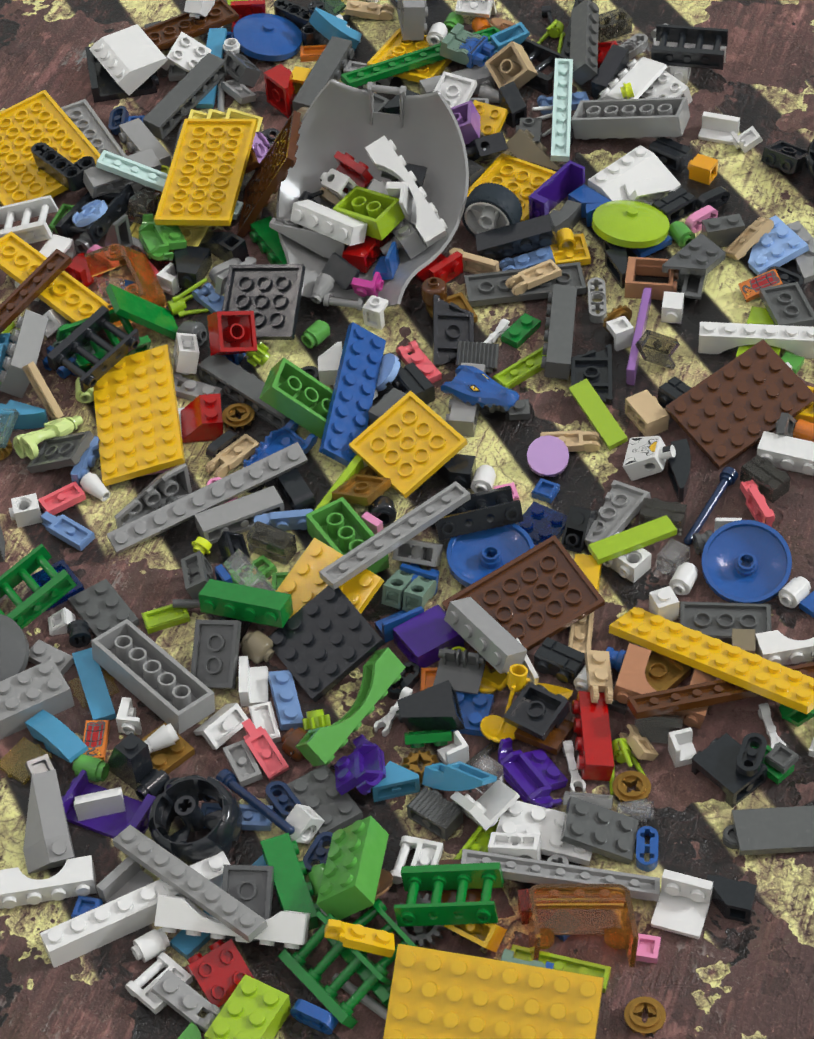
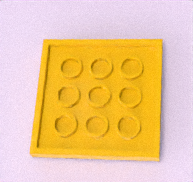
(397, 46)
(517, 176)
(408, 444)
(305, 582)

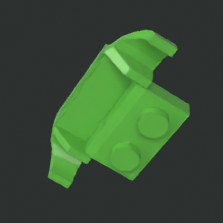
(160, 239)

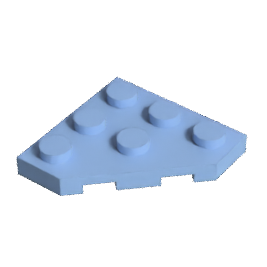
(776, 248)

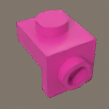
(367, 288)

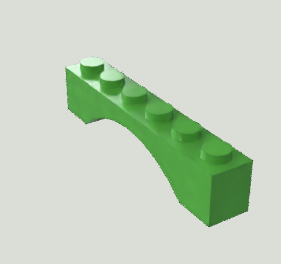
(378, 675)

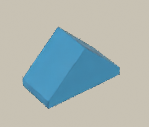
(397, 783)

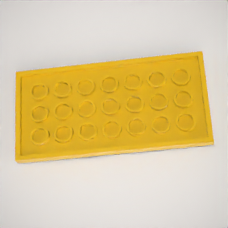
(206, 172)
(138, 417)
(486, 998)

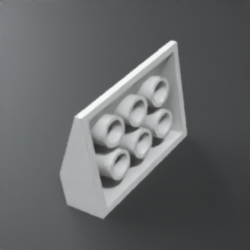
(128, 57)
(633, 166)

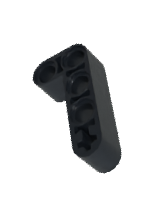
(300, 17)
(60, 168)

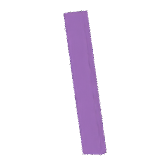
(640, 328)

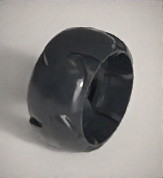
(182, 800)

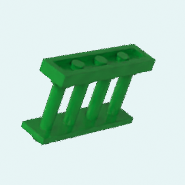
(66, 329)
(43, 596)
(449, 877)
(381, 991)
(328, 993)

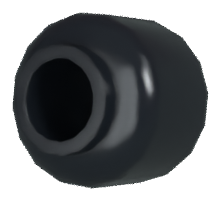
(383, 509)

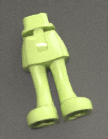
(27, 443)

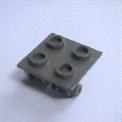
(461, 669)

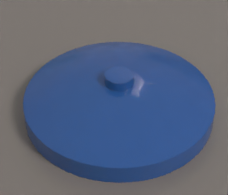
(267, 37)
(484, 551)
(746, 562)

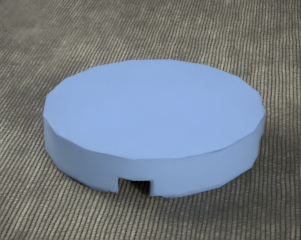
(90, 213)
(388, 371)

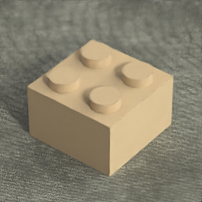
(511, 65)

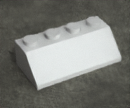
(640, 74)

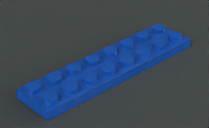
(352, 392)

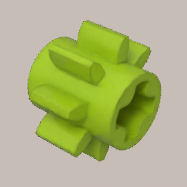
(260, 356)
(316, 719)

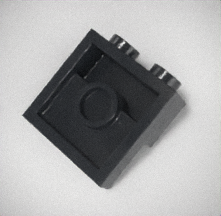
(784, 156)
(537, 711)

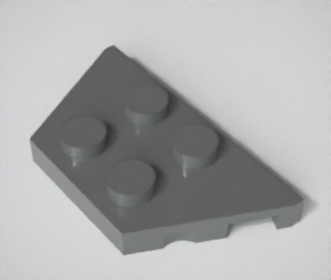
(696, 257)

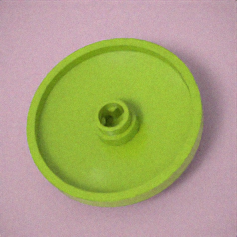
(630, 224)

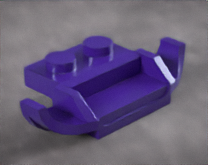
(361, 768)
(531, 774)

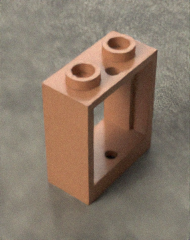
(648, 267)

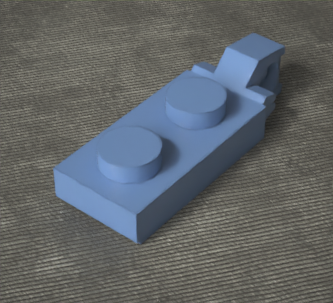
(67, 530)

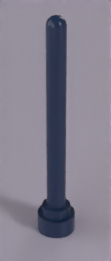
(727, 477)
(230, 781)

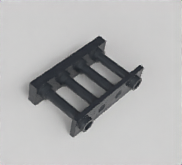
(547, 57)
(690, 57)
(100, 227)
(87, 332)
(481, 512)

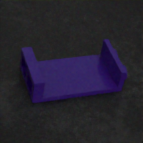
(556, 189)
(109, 825)

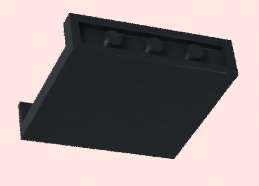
(105, 87)

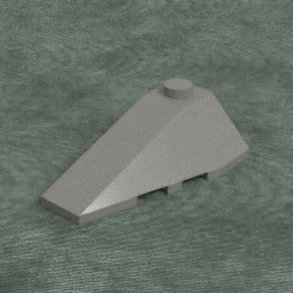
(308, 238)
(170, 483)
(47, 831)

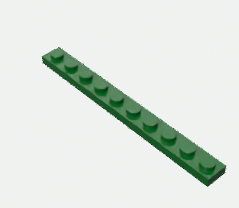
(401, 63)

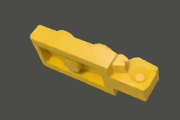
(361, 937)

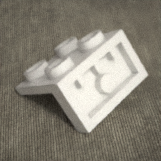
(477, 8)
(186, 53)
(667, 87)
(489, 806)
(682, 904)

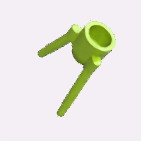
(554, 31)
(178, 303)
(622, 754)

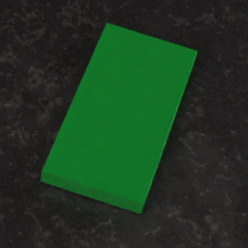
(142, 311)

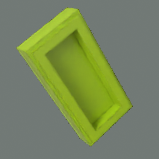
(164, 618)

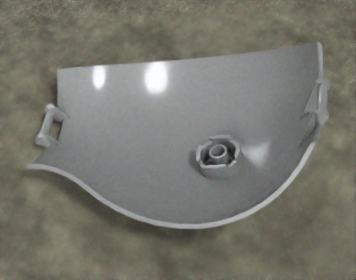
(345, 122)

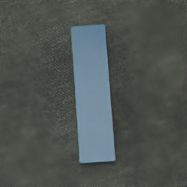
(94, 686)

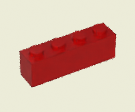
(365, 254)
(593, 737)

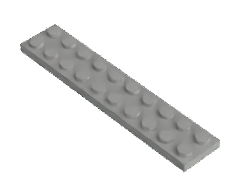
(95, 131)

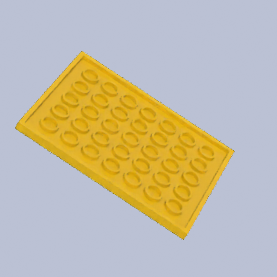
(30, 123)

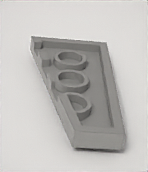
(804, 262)
(618, 511)

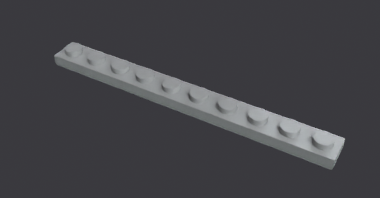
(206, 498)

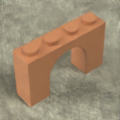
(633, 682)

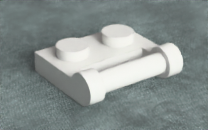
(426, 853)
(145, 995)

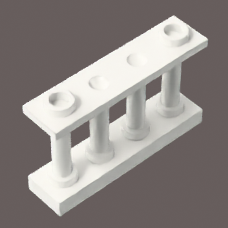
(25, 210)

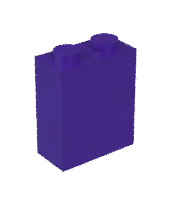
(425, 635)

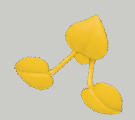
(494, 726)

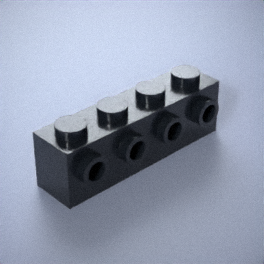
(516, 238)

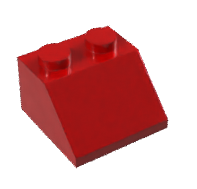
(280, 89)
(232, 332)
(202, 419)

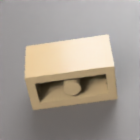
(646, 413)

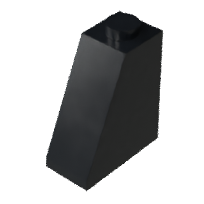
(613, 63)
(192, 265)
(431, 709)
(131, 760)

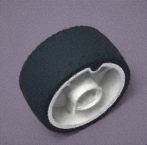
(490, 208)

